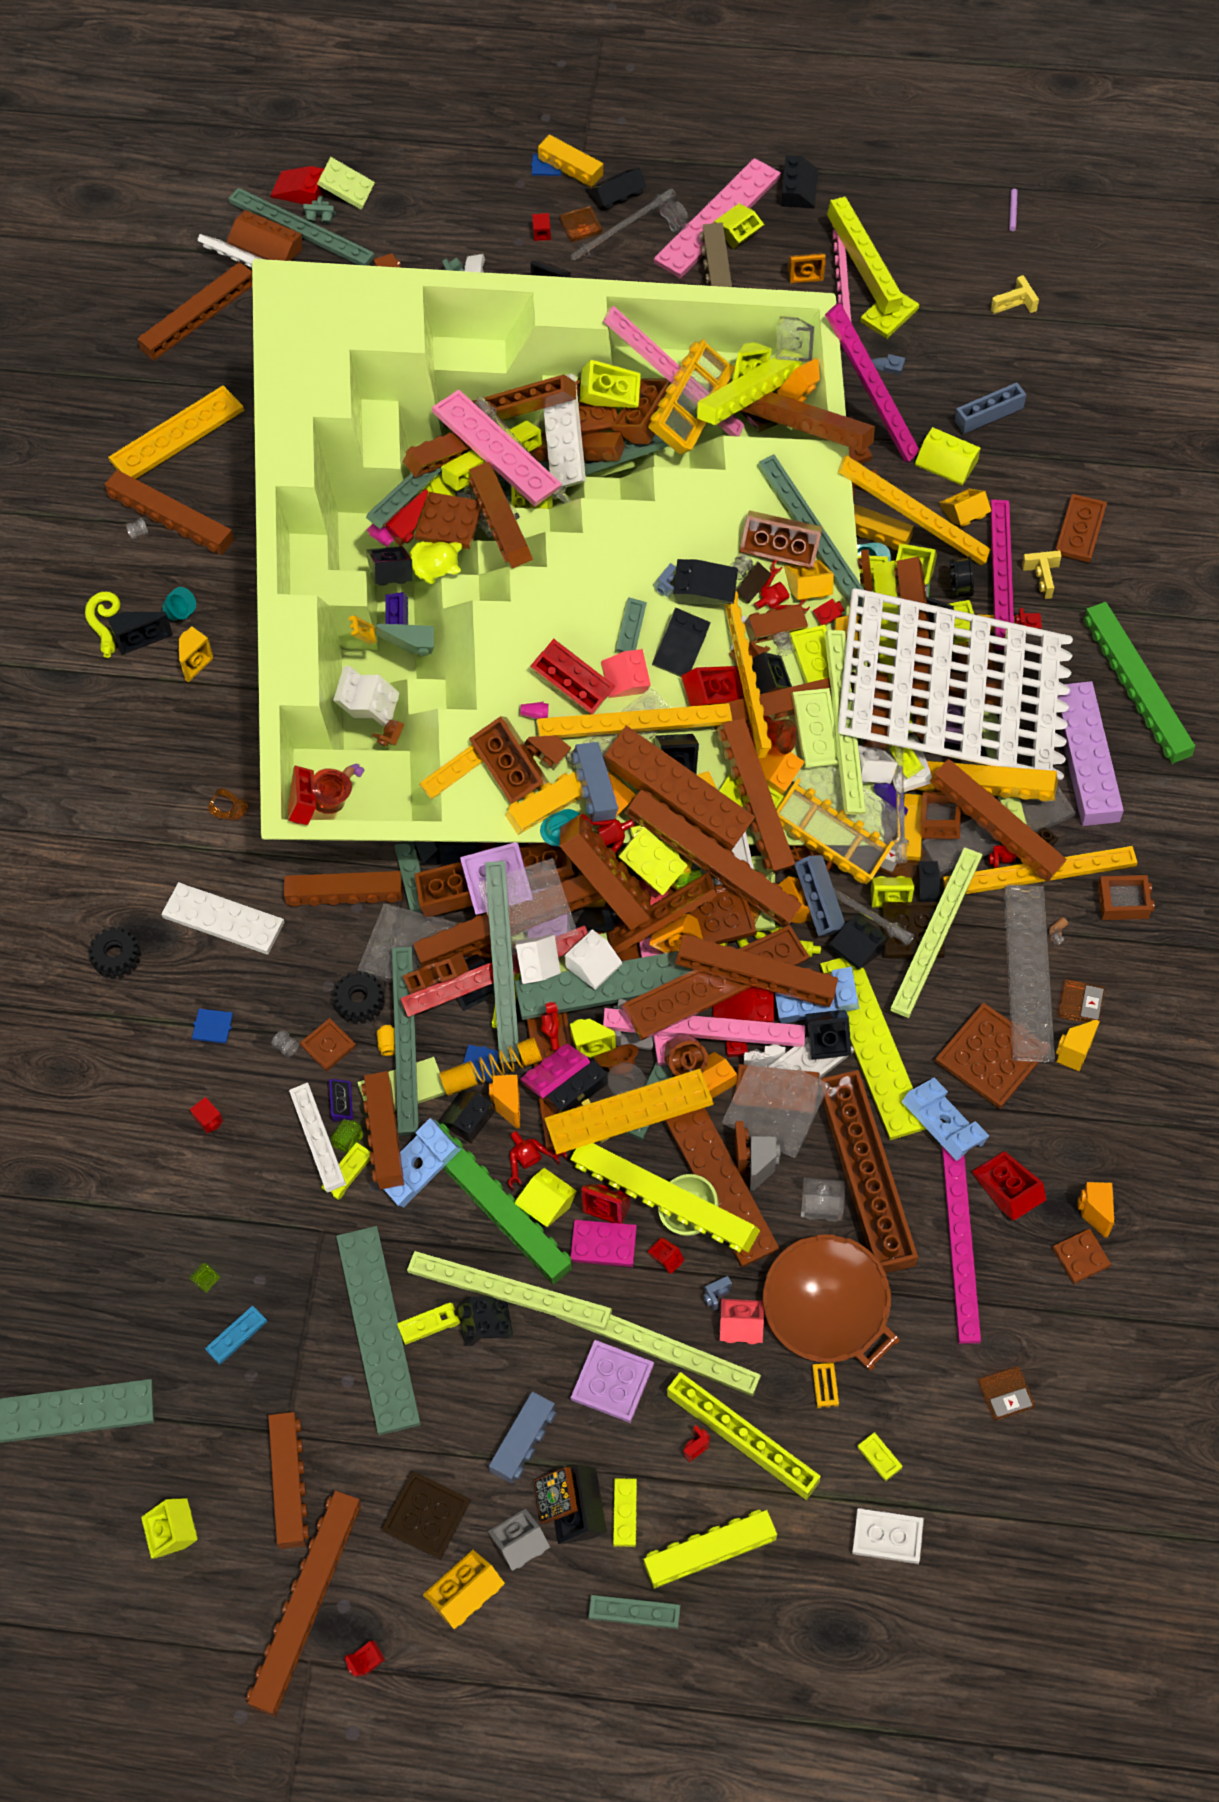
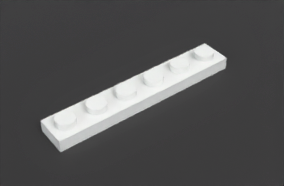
(317, 1137)

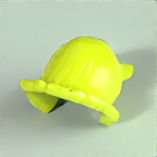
(435, 560)

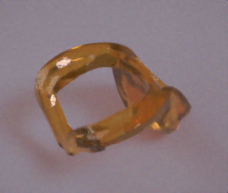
(238, 810)

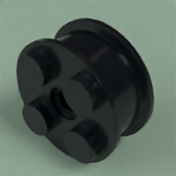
(961, 576)

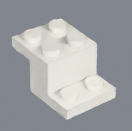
(366, 696)

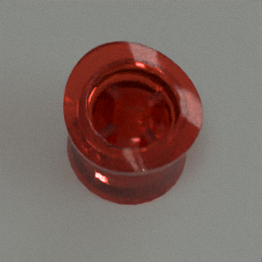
(781, 733)
(331, 790)

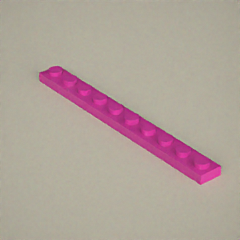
(872, 382)
(1001, 565)
(961, 1249)

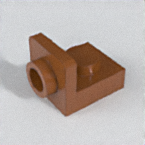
(391, 733)

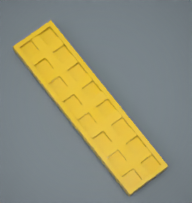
(628, 1111)

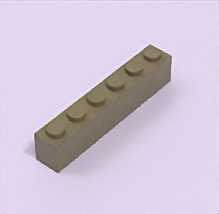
(716, 255)

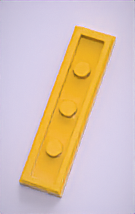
(451, 772)
(913, 825)

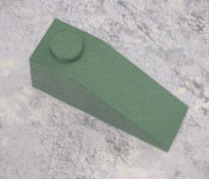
(413, 638)

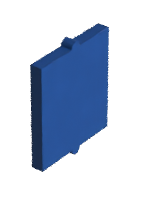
(542, 168)
(212, 1026)
(473, 1054)

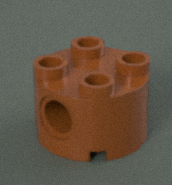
(685, 1055)

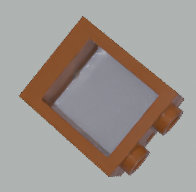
(940, 817)
(1125, 897)

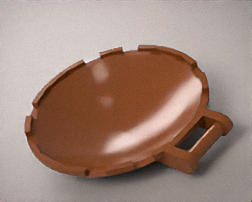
(829, 1300)

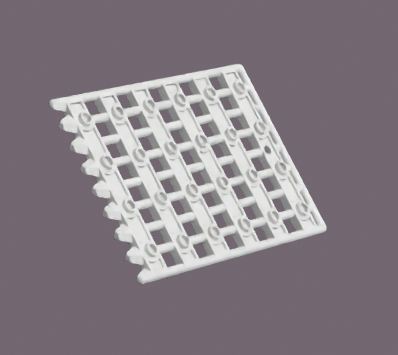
(939, 681)

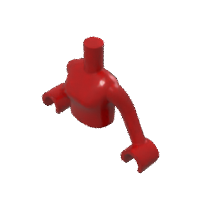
(775, 594)
(611, 831)
(550, 1024)
(527, 1155)

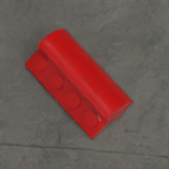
(572, 676)

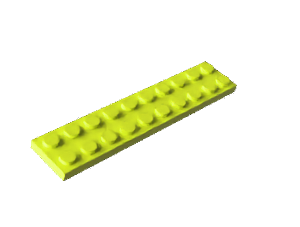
(878, 1057)

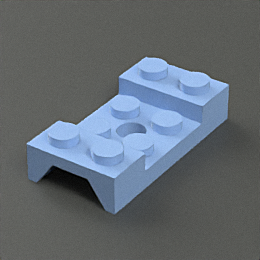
(845, 998)
(930, 1105)
(435, 1151)

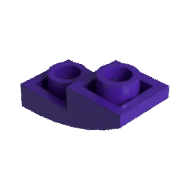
(887, 793)

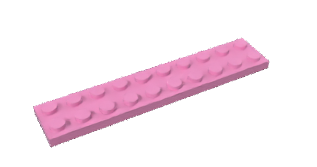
(745, 189)

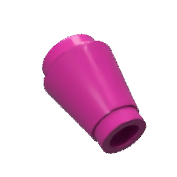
(381, 535)
(535, 710)

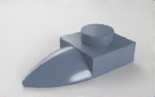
(890, 364)

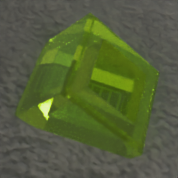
(204, 1277)

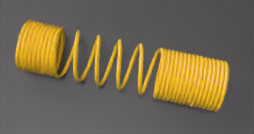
(463, 1075)

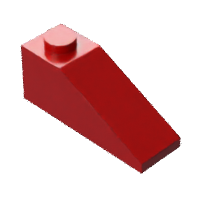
(405, 522)
(301, 799)

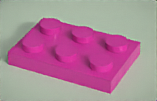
(554, 1070)
(603, 1243)

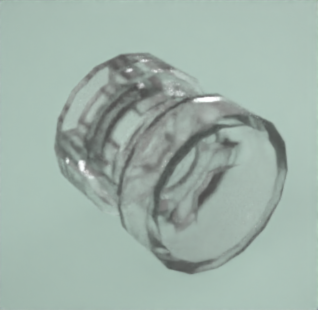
(137, 528)
(743, 564)
(783, 643)
(285, 1043)

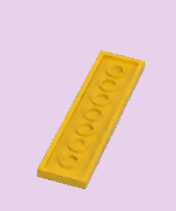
(176, 433)

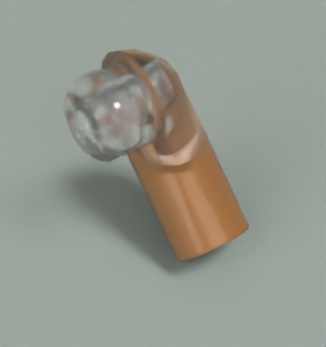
(1055, 931)

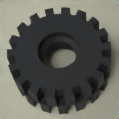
(114, 965)
(358, 1010)

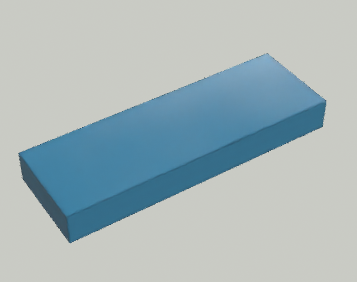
(236, 1335)

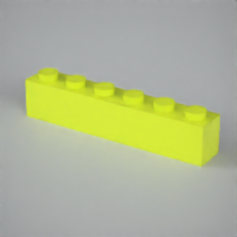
(457, 471)
(710, 1548)

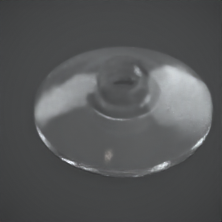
(618, 1078)

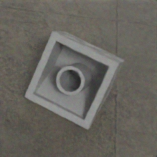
(764, 1156)
(519, 1539)

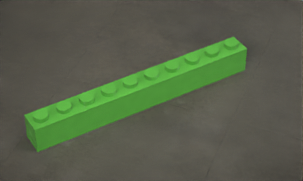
(1139, 683)
(507, 1216)

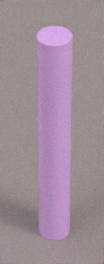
(1013, 210)

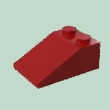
(299, 185)
(713, 685)
(750, 1005)
(1010, 1185)
(604, 1203)

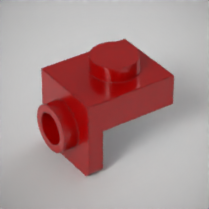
(829, 611)
(364, 1659)

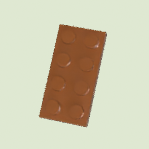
(1081, 527)

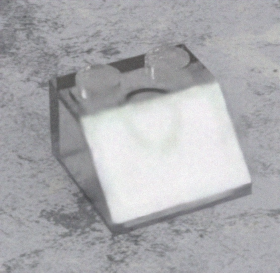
(794, 339)
(823, 1199)

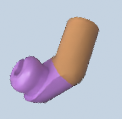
(354, 769)

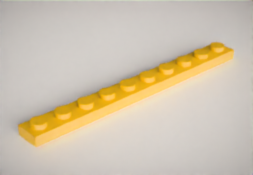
(913, 510)
(748, 678)
(637, 720)
(1074, 866)

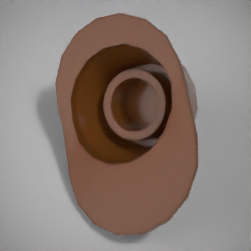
(618, 1055)

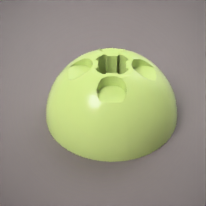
(698, 1186)

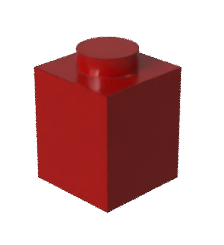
(541, 227)
(206, 1115)

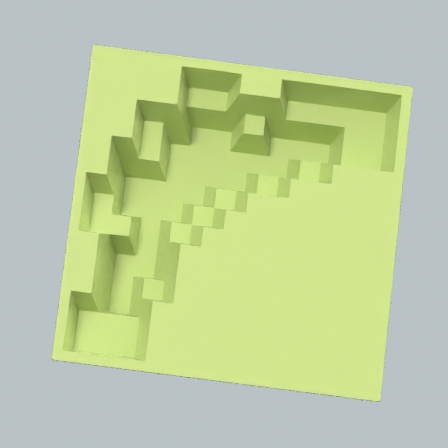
(340, 396)

